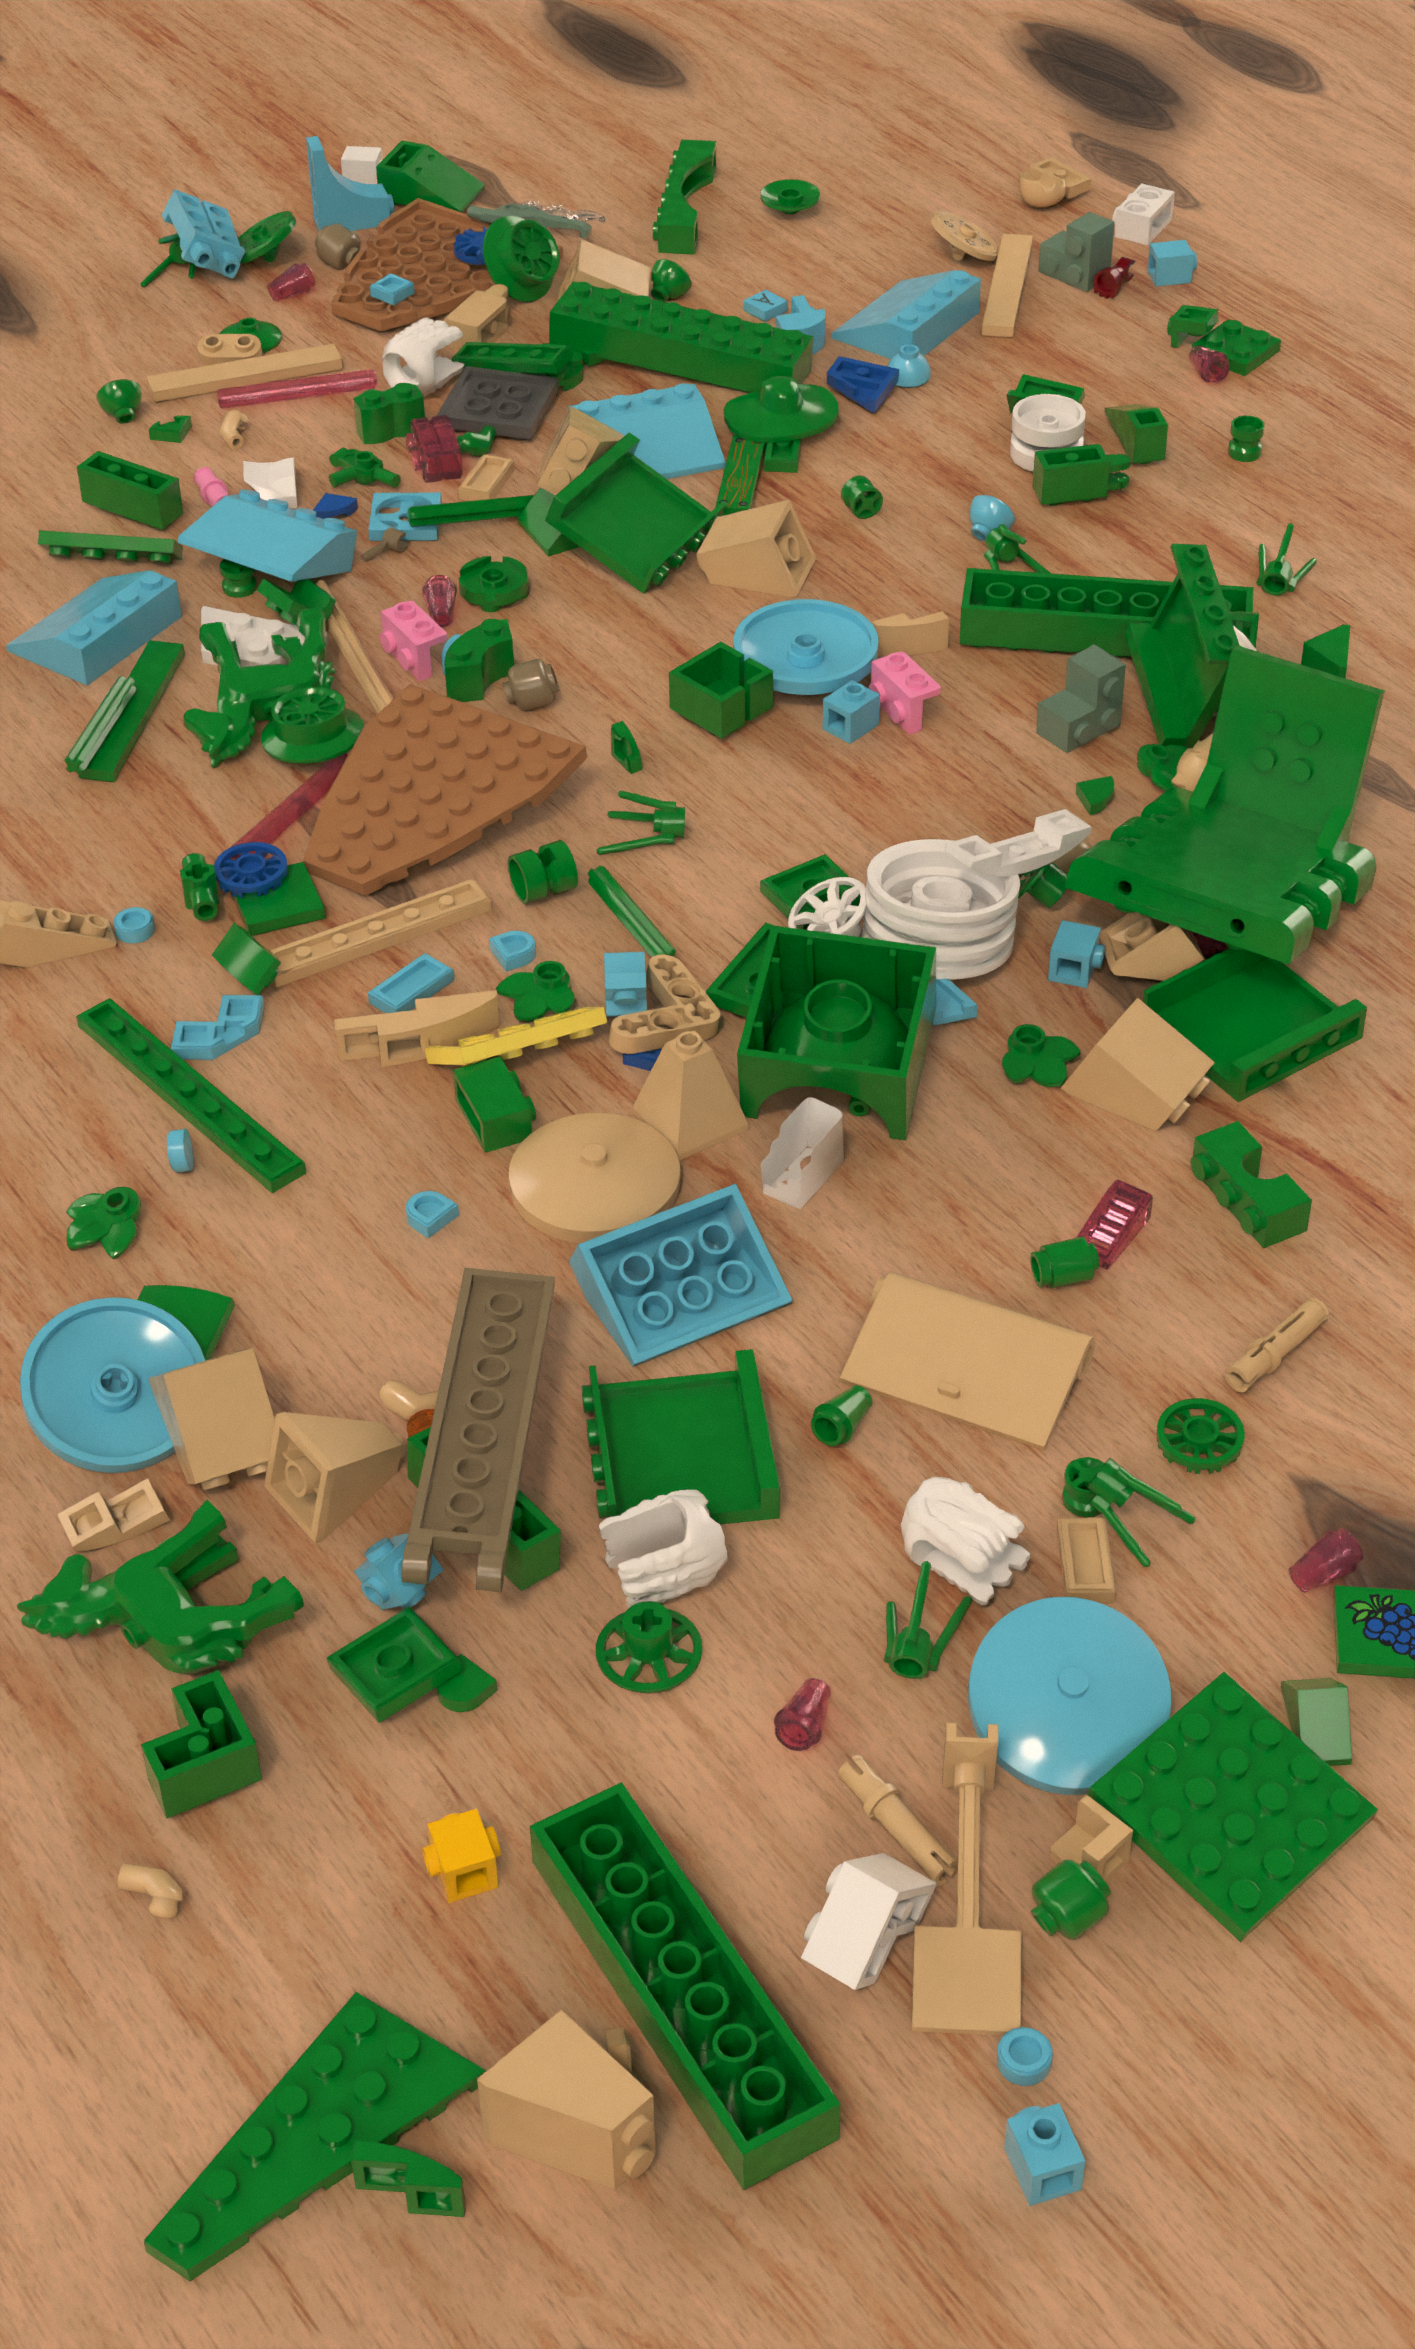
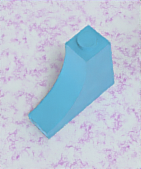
(341, 199)

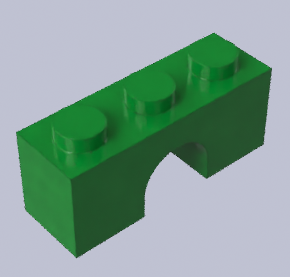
(1230, 1165)

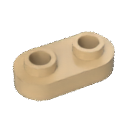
(228, 347)

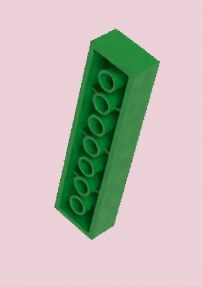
(677, 338)
(1065, 610)
(685, 1986)

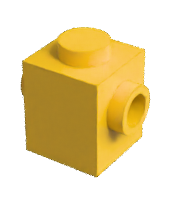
(462, 1854)

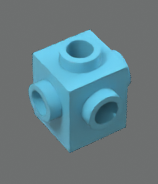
(383, 1575)

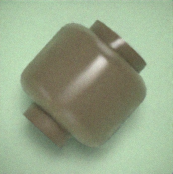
(337, 245)
(531, 685)

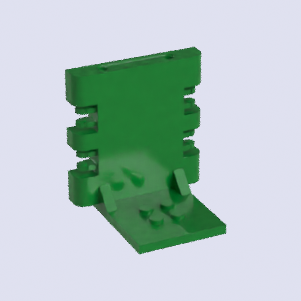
(1269, 824)

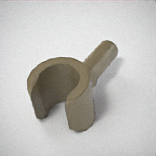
(390, 540)

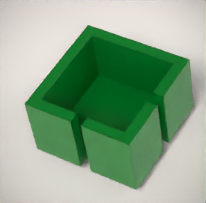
(713, 692)

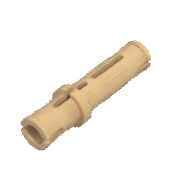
(1265, 1354)
(884, 1804)

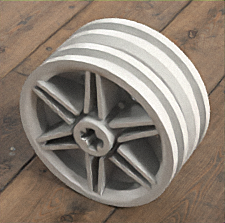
(934, 900)

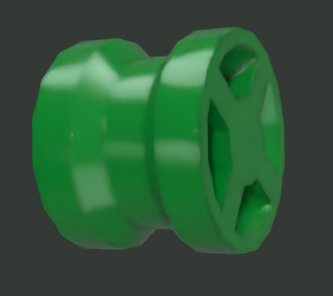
(861, 497)
(237, 580)
(1075, 1492)

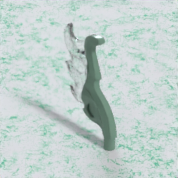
(549, 215)

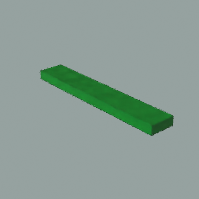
(151, 679)

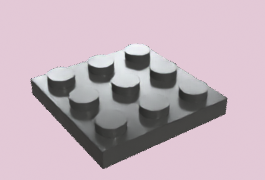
(499, 399)

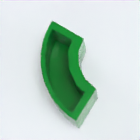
(478, 660)

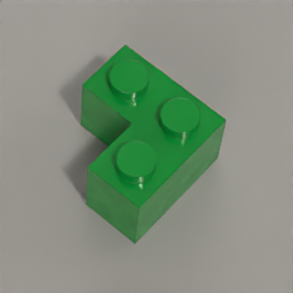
(207, 1754)

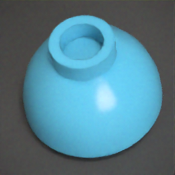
(912, 366)
(988, 513)

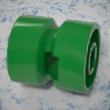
(540, 872)

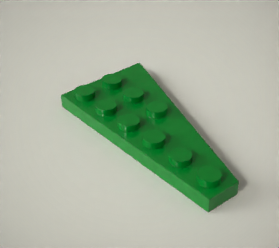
(356, 2081)

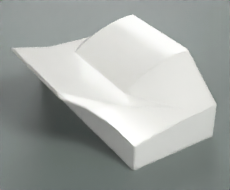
(273, 480)

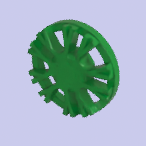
(1200, 1435)

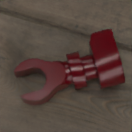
(1109, 279)

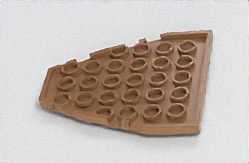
(419, 248)
(427, 785)

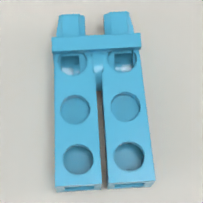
(204, 236)

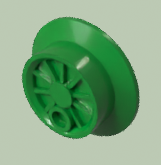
(521, 257)
(310, 726)

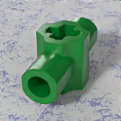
(199, 887)

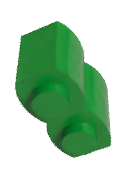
(387, 413)

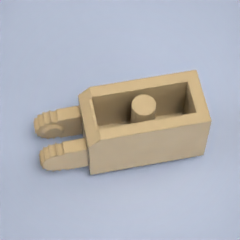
(480, 316)

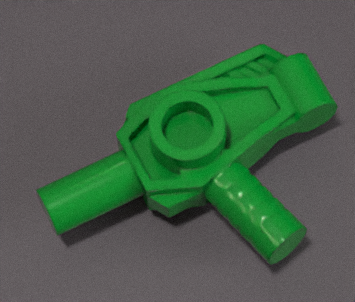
(360, 466)

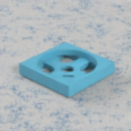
(380, 521)

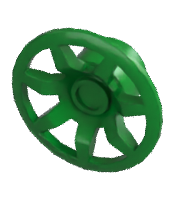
(1044, 884)
(648, 1640)

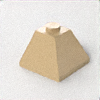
(1149, 948)

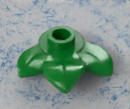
(1160, 763)
(538, 991)
(1037, 1056)
(101, 1220)

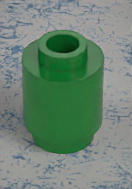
(1064, 1262)

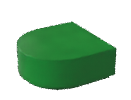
(467, 1688)

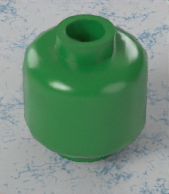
(1070, 1899)

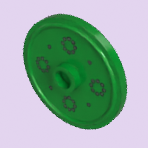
(265, 236)

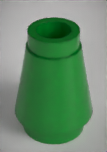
(840, 1416)

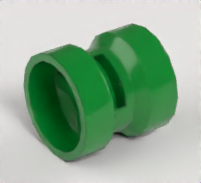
(1246, 435)

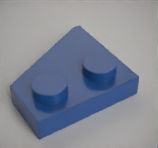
(862, 381)

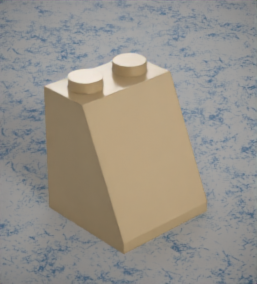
(606, 270)
(573, 449)
(758, 550)
(1141, 1070)
(217, 1417)
(569, 2106)

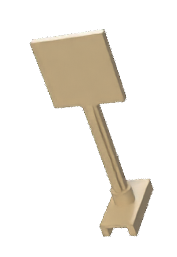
(964, 1973)

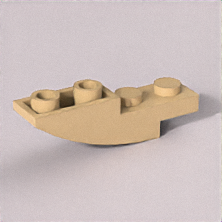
(406, 1034)

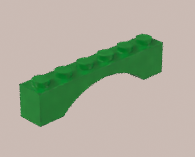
(676, 220)

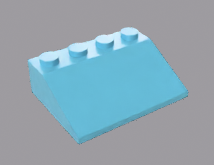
(914, 312)
(671, 428)
(273, 537)
(101, 625)
(679, 1275)

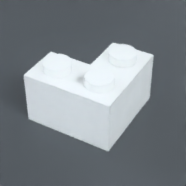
(865, 1911)

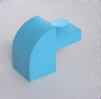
(805, 320)
(625, 983)

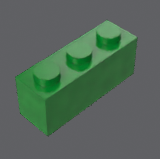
(130, 490)

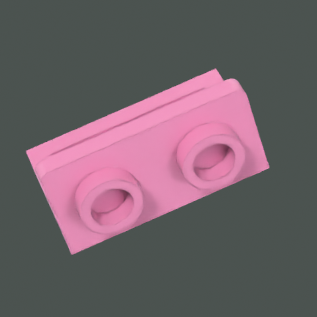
(408, 637)
(902, 689)

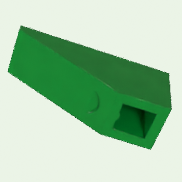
(1140, 430)

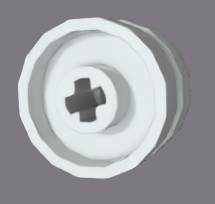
(1045, 424)

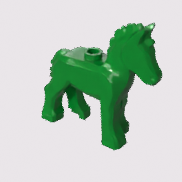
(250, 691)
(153, 1602)

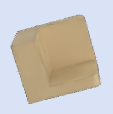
(1095, 1838)

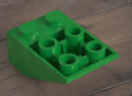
(424, 173)

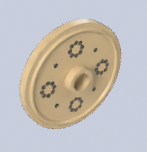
(964, 236)

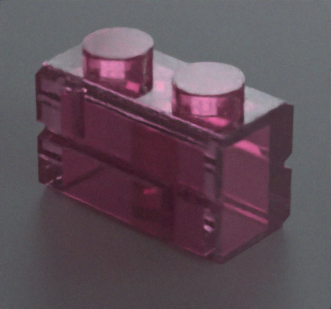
(434, 449)

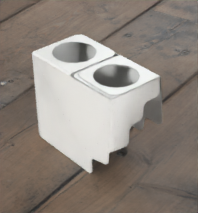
(809, 1125)

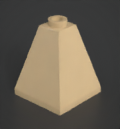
(689, 1097)
(328, 1467)

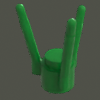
(175, 256)
(1004, 546)
(1277, 575)
(668, 822)
(1115, 1486)
(911, 1651)

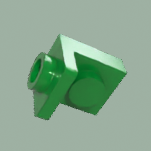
(1192, 321)

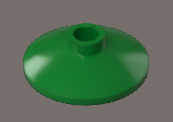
(790, 195)
(266, 332)

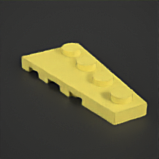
(512, 1039)

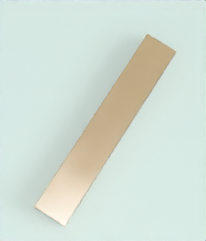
(1007, 285)
(244, 372)
(379, 931)

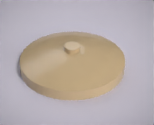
(593, 1175)

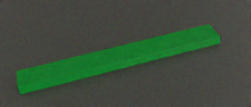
(192, 1095)

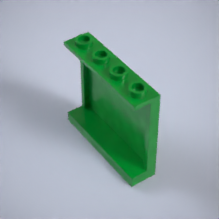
(631, 517)
(1184, 650)
(1254, 1019)
(684, 1436)

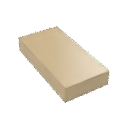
(486, 478)
(1086, 1559)

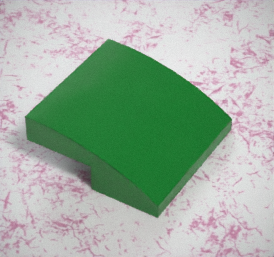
(197, 1309)

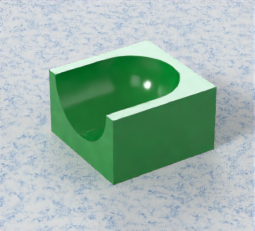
(839, 1019)

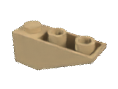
(46, 935)

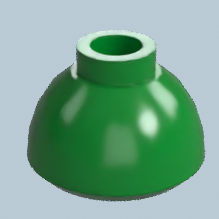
(669, 280)
(120, 399)

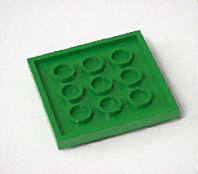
(1232, 1805)

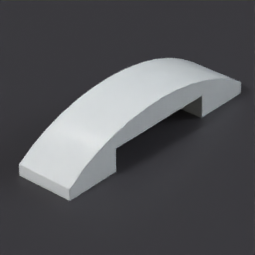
(1052, 838)

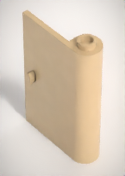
(967, 1359)

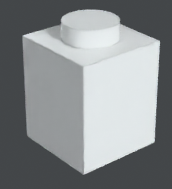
(360, 163)

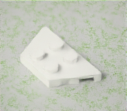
(251, 636)

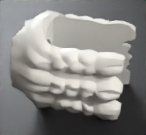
(418, 347)
(962, 1537)
(664, 1546)

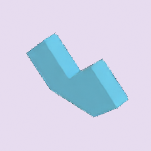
(237, 1022)

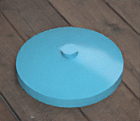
(809, 644)
(91, 1387)
(1067, 1690)

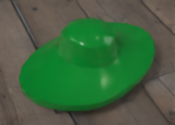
(781, 411)

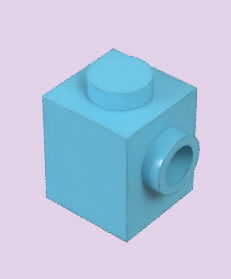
(1171, 263)
(851, 711)
(1075, 954)
(1044, 2153)

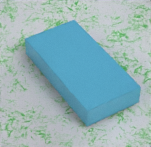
(415, 981)

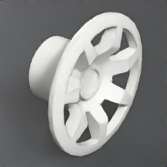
(833, 915)

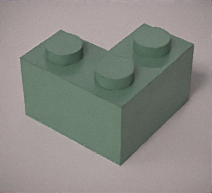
(1079, 251)
(1087, 704)

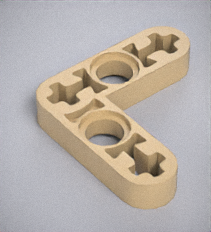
(640, 1030)

